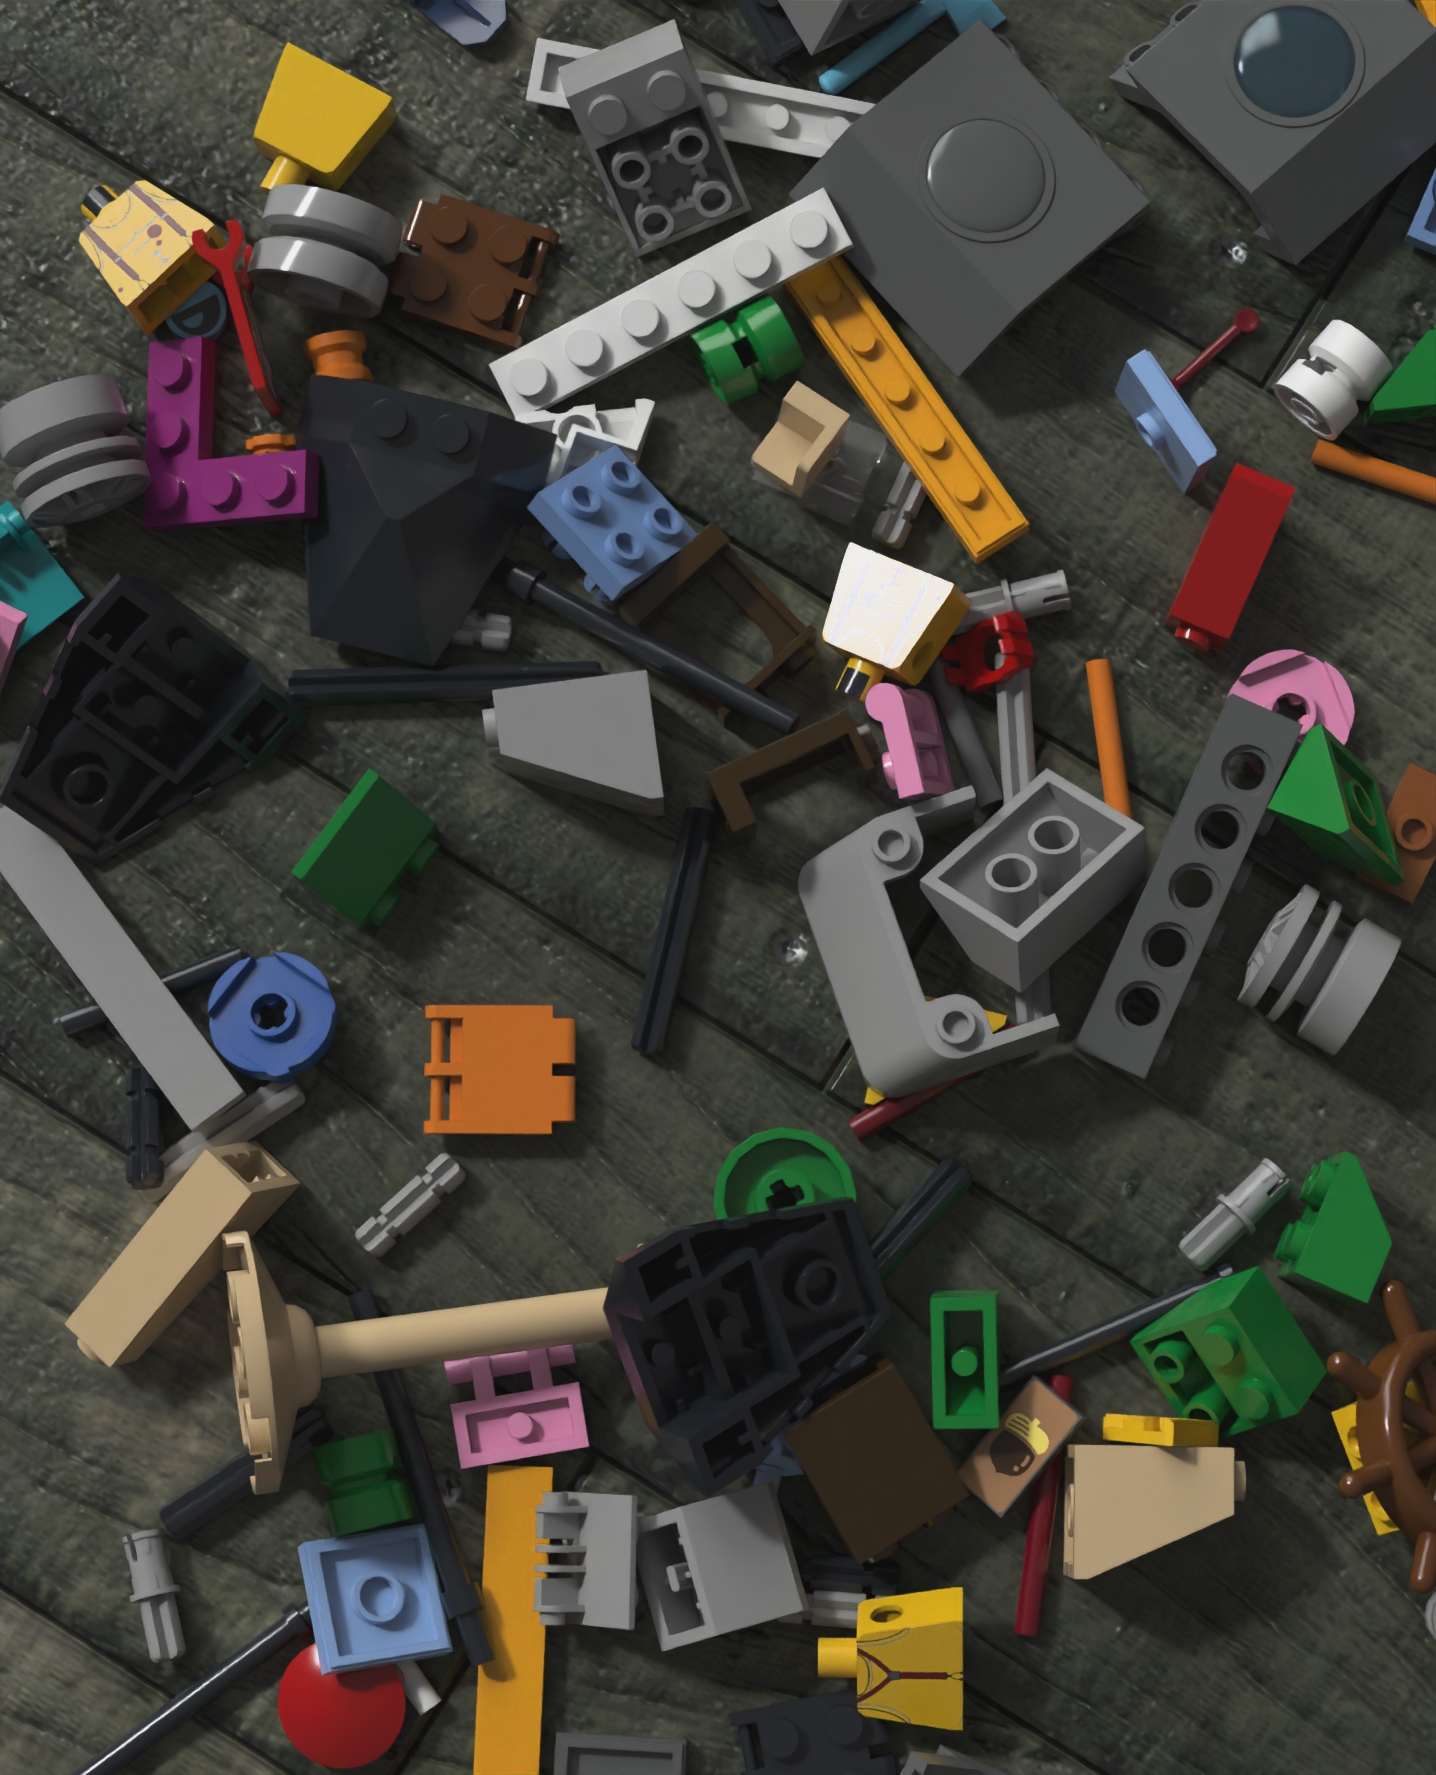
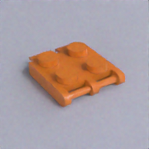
(501, 1070)

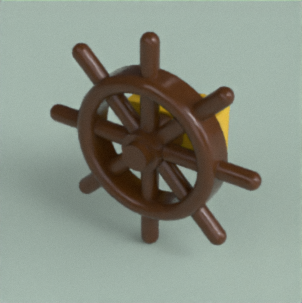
(1393, 1433)

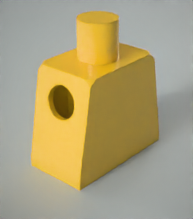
(318, 122)

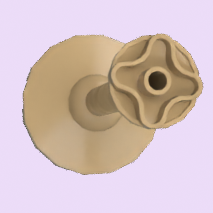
(284, 1356)

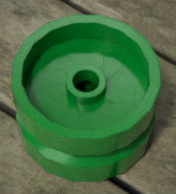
(777, 1162)

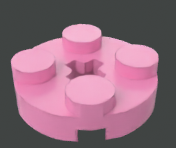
(1303, 682)

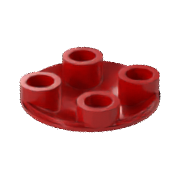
(341, 1716)

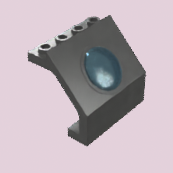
(1294, 103)

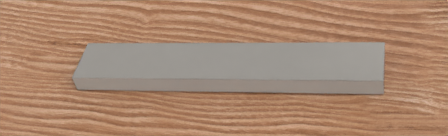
(115, 973)

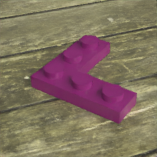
(187, 483)

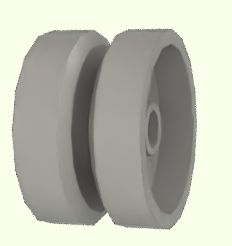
(325, 250)

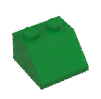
(368, 853)

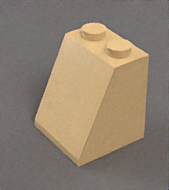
(1141, 1498)

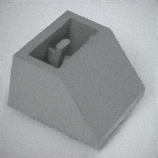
(718, 1566)

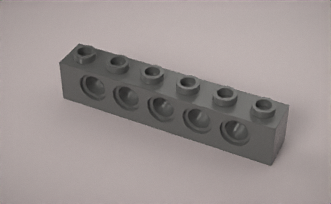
(1105, 1030)

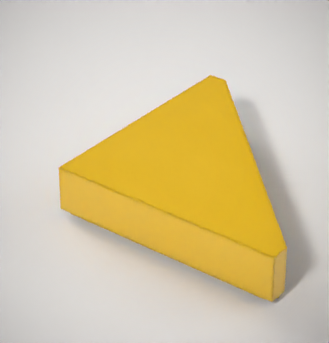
(1160, 1430)

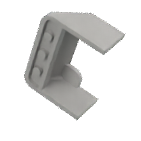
(891, 1027)

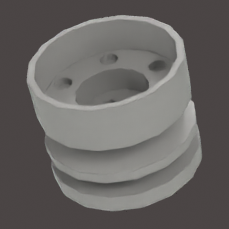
(71, 451)
(1319, 969)

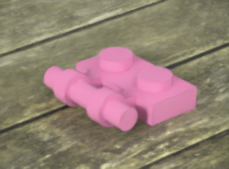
(516, 1423)

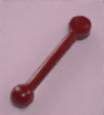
(1244, 324)

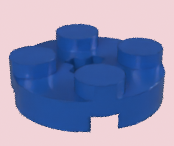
(280, 1051)

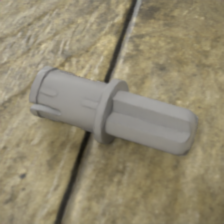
(1029, 597)
(1235, 1215)
(155, 1593)

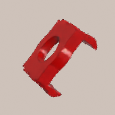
(970, 653)

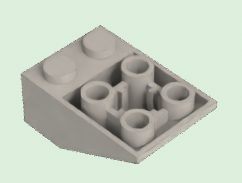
(654, 138)

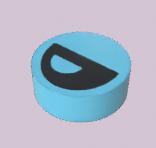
(201, 315)

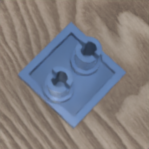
(610, 524)

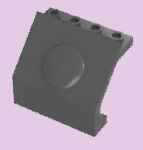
(973, 195)

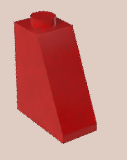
(1228, 558)

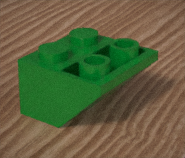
(1340, 1237)
(1231, 1355)

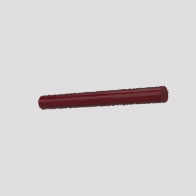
(1040, 1534)

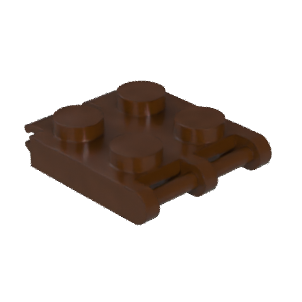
(469, 269)

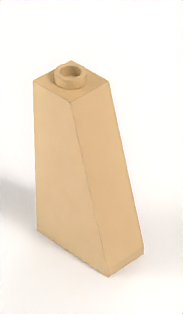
(178, 1250)

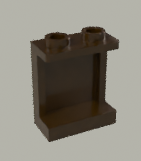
(873, 1460)

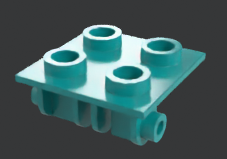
(31, 576)

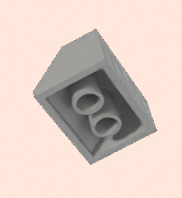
(1036, 878)

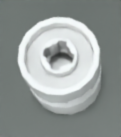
(1341, 371)

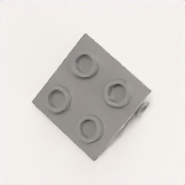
(594, 1559)

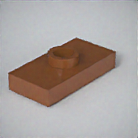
(1414, 832)

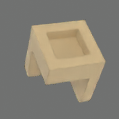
(801, 440)

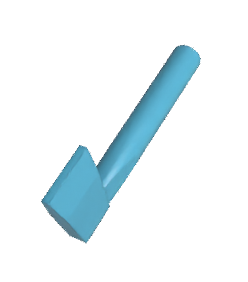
(960, 13)

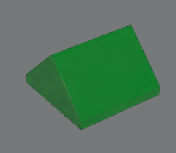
(1338, 808)

